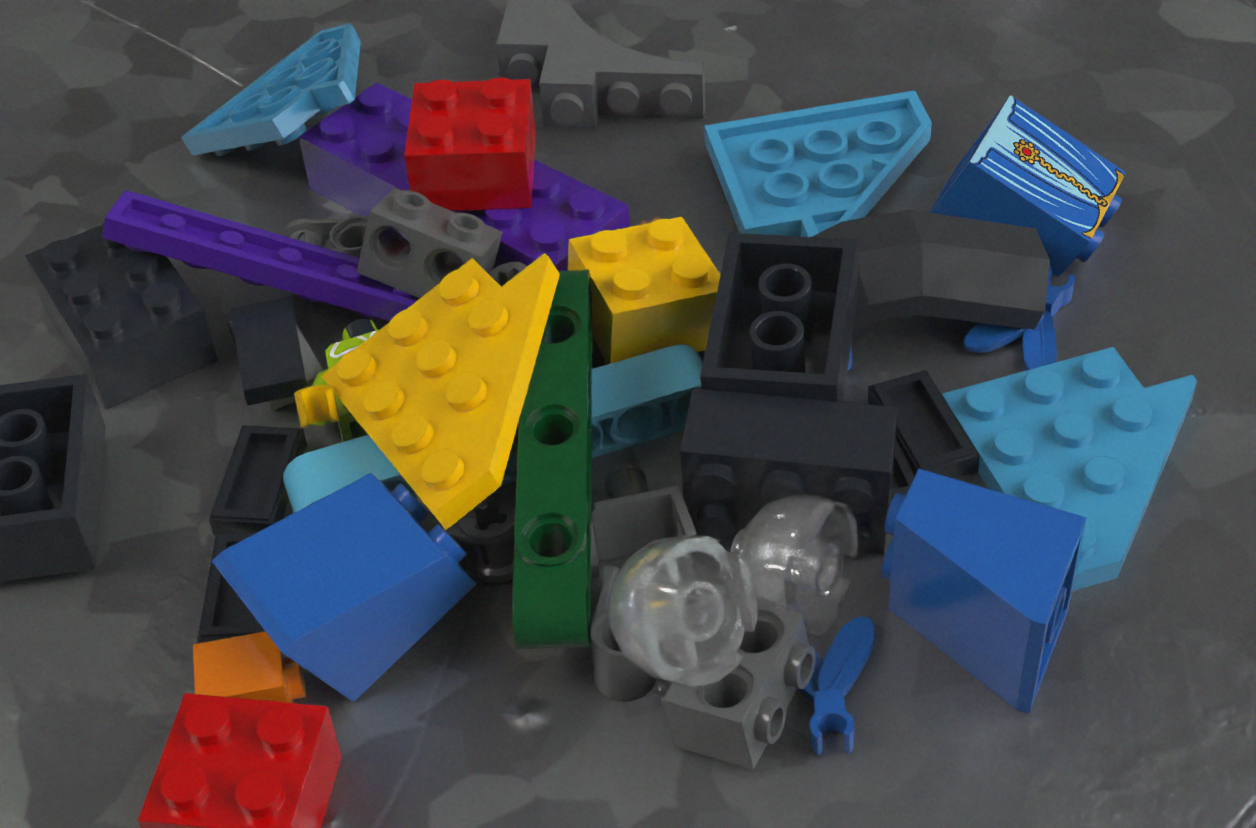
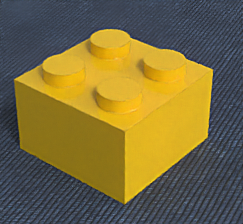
(647, 287)

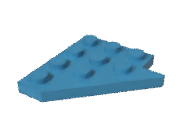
(280, 101)
(816, 163)
(1079, 442)

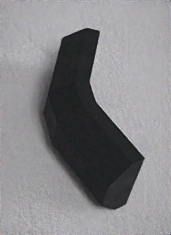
(946, 269)

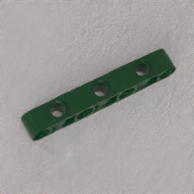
(556, 479)

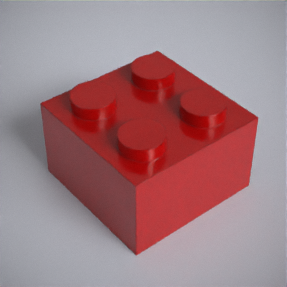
(472, 143)
(244, 766)

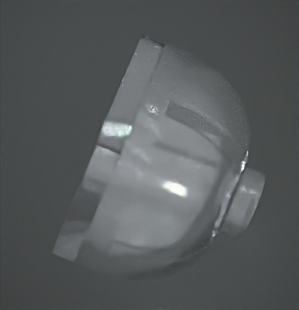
(798, 556)
(683, 609)

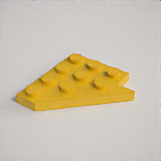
(450, 382)

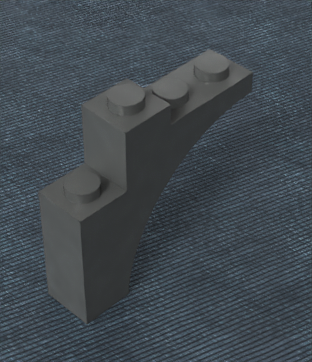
(588, 73)

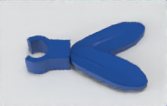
(1037, 345)
(835, 678)

